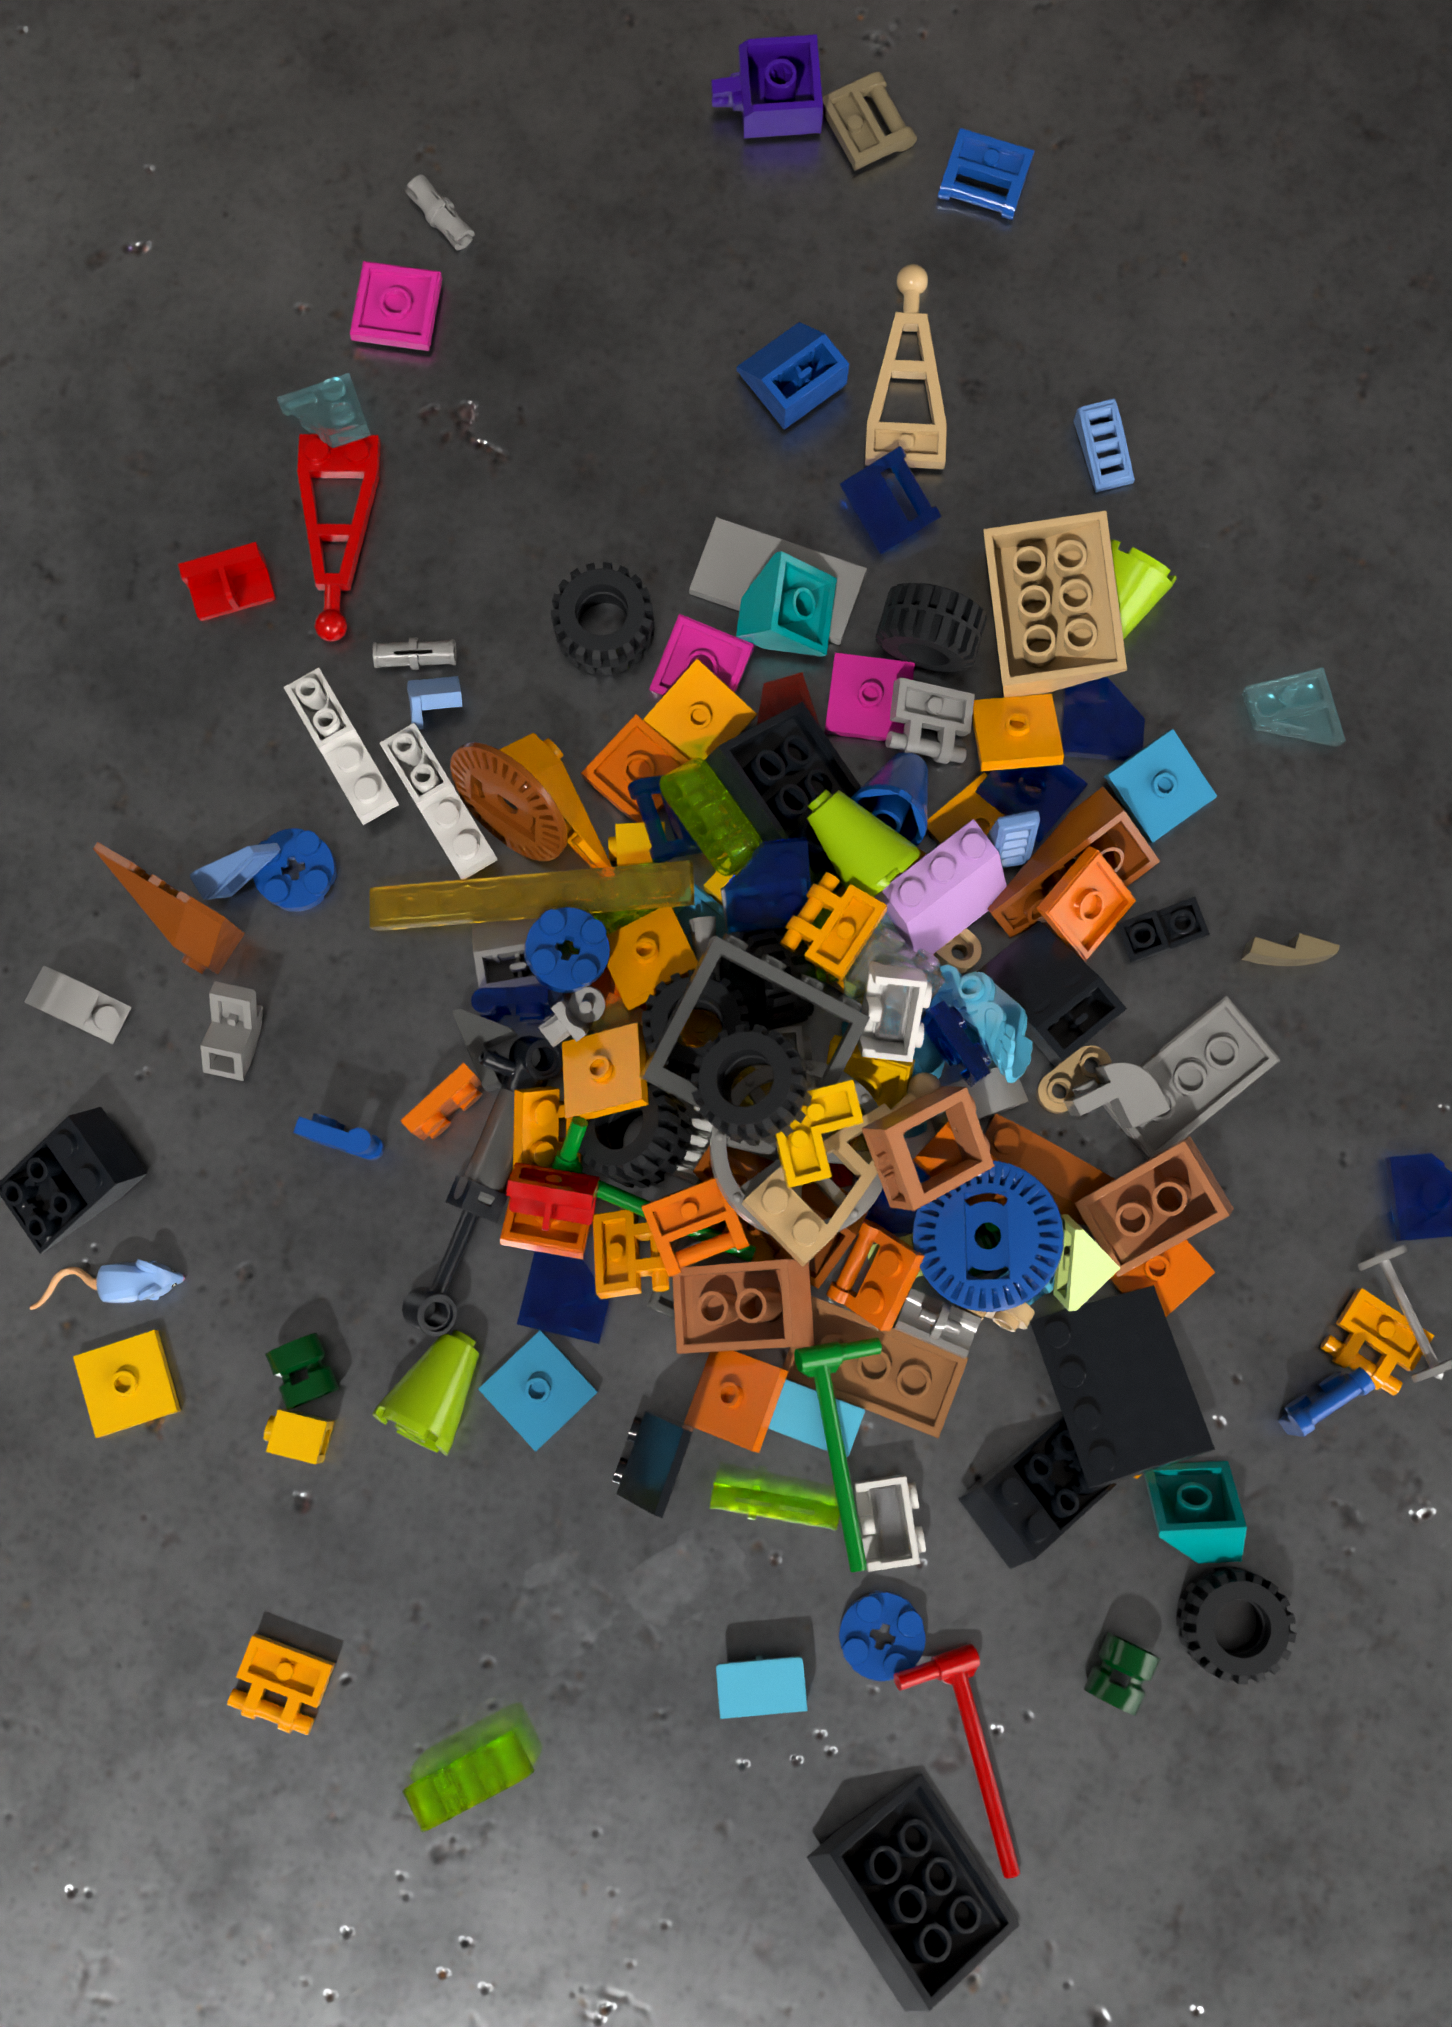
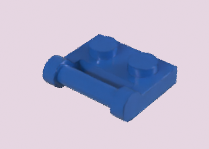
(989, 162)
(332, 1134)
(1335, 1392)

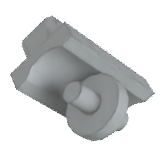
(573, 1015)
(937, 1323)

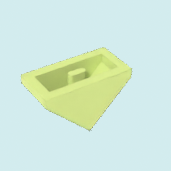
(1082, 1267)

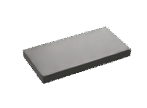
(739, 554)
(1200, 1075)

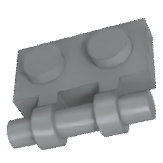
(933, 708)

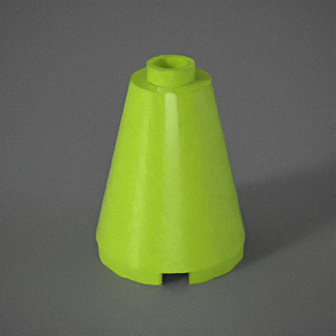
(1139, 584)
(859, 843)
(432, 1393)

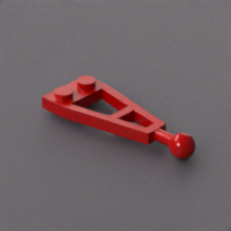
(355, 461)

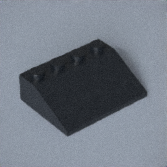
(778, 773)
(1121, 1387)
(914, 1894)

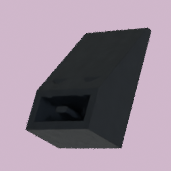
(1056, 989)
(70, 1178)
(1032, 1496)

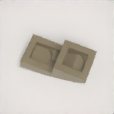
(1300, 951)

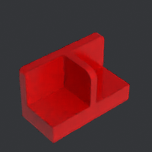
(228, 581)
(552, 1194)

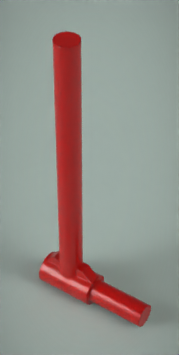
(955, 1668)

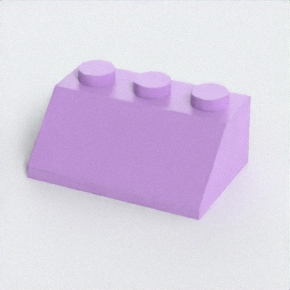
(945, 889)

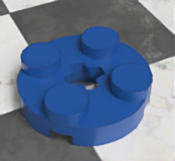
(313, 881)
(546, 962)
(869, 1614)

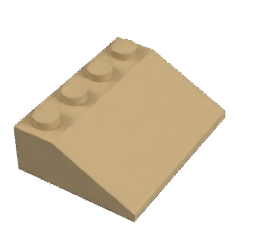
(1054, 603)

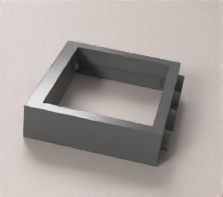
(772, 971)

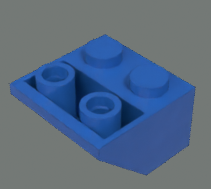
(795, 373)

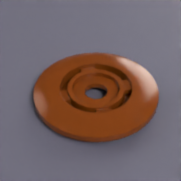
(489, 775)

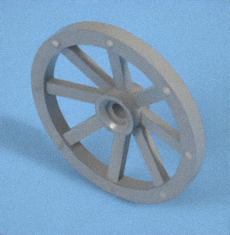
(734, 1195)

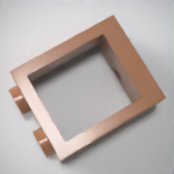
(895, 1163)

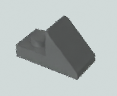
(478, 1036)

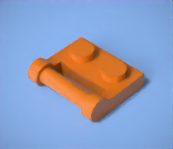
(687, 1213)
(886, 1281)

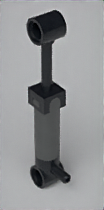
(486, 1175)

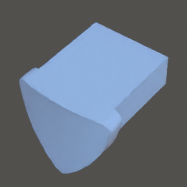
(432, 694)

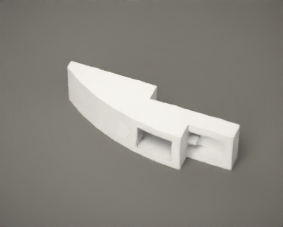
(341, 746)
(438, 801)

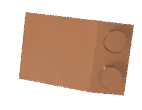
(1155, 1206)
(743, 1306)

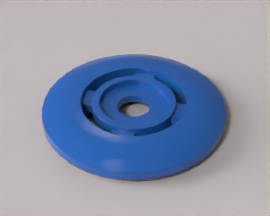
(1028, 1244)

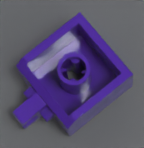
(775, 87)

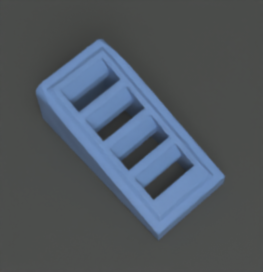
(1095, 413)
(1015, 837)
(233, 871)

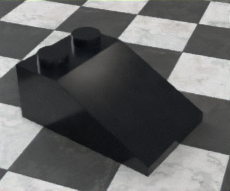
(653, 1462)

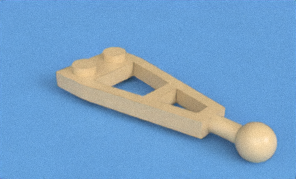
(921, 442)
(791, 1219)

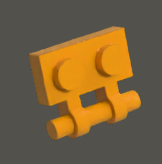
(844, 932)
(537, 1126)
(618, 1256)
(1382, 1329)
(285, 1672)

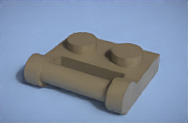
(857, 126)

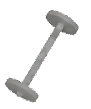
(1435, 1368)

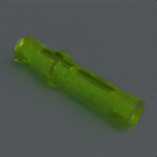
(724, 1497)

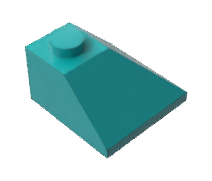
(788, 607)
(1198, 1510)

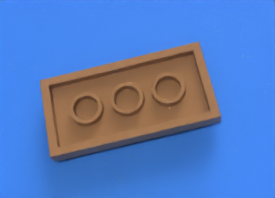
(903, 1383)

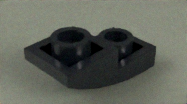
(1163, 930)

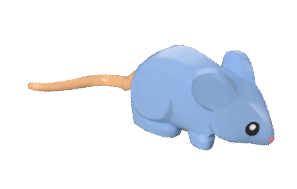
(123, 1281)

